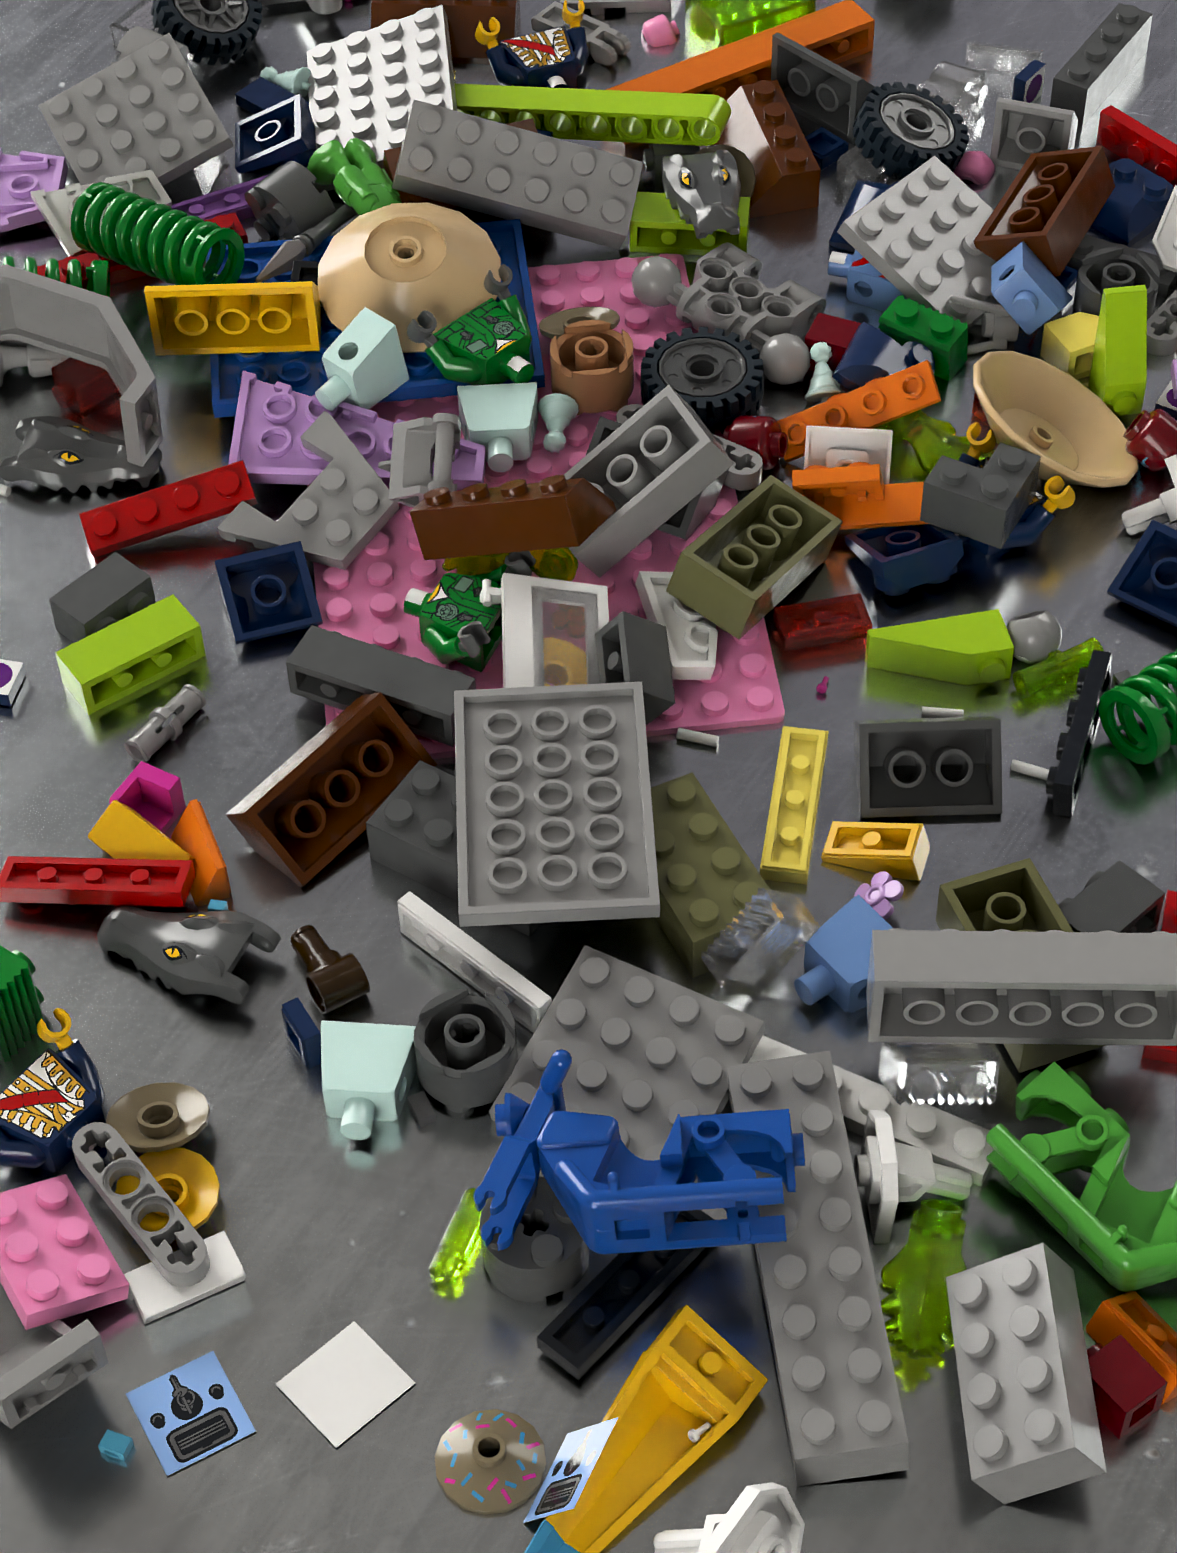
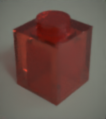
(82, 387)

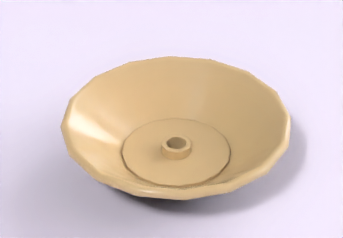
(442, 271)
(1053, 417)

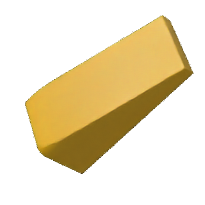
(130, 836)
(878, 847)

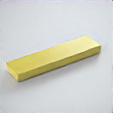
(794, 805)

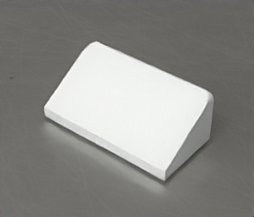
(158, 1297)

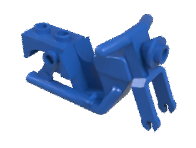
(630, 1201)

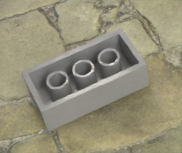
(649, 473)
(1024, 1375)

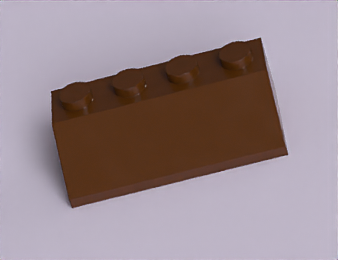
(462, 22)
(777, 148)
(1049, 206)
(509, 517)
(329, 788)

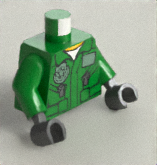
(484, 343)
(454, 619)

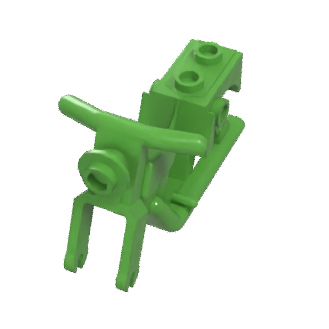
(1113, 1226)

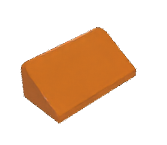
(197, 839)
(1143, 1329)

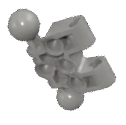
(733, 299)

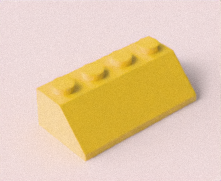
(234, 318)

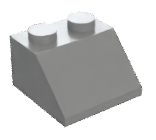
(1028, 129)

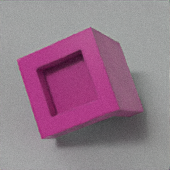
(152, 795)

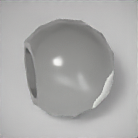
(1034, 635)

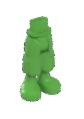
(354, 175)

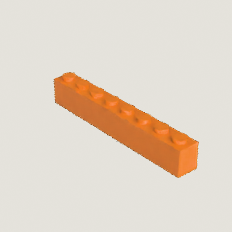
(831, 32)

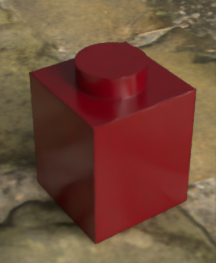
(835, 332)
(1123, 1386)

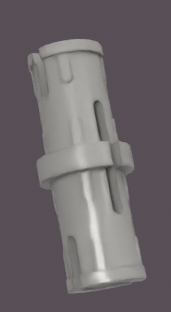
(147, 741)

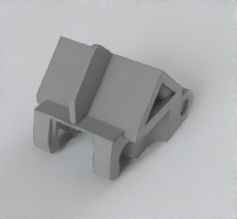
(414, 450)

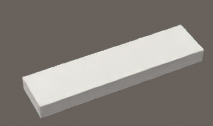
(471, 960)

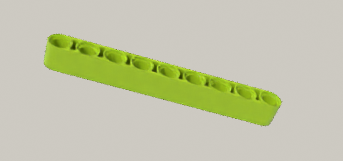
(602, 113)

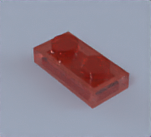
(822, 622)

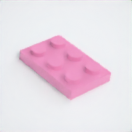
(54, 1254)

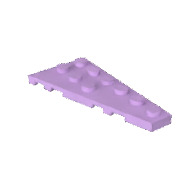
(275, 417)

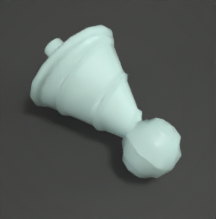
(292, 81)
(822, 383)
(556, 412)

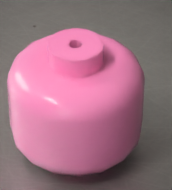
(660, 31)
(975, 167)

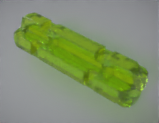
(457, 1242)

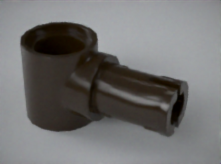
(329, 976)

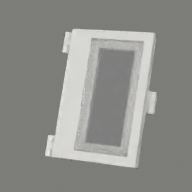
(548, 629)

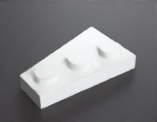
(58, 204)
(689, 634)

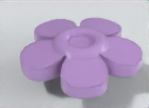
(881, 892)

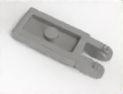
(601, 39)

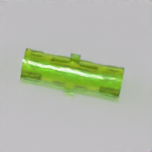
(1056, 669)

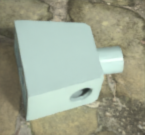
(363, 363)
(501, 419)
(366, 1073)

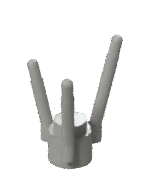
(996, 325)

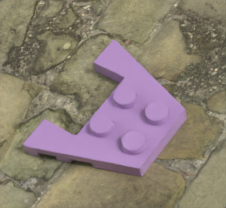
(19, 177)

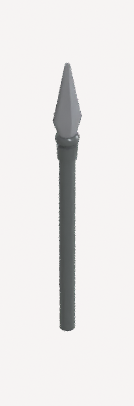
(305, 243)

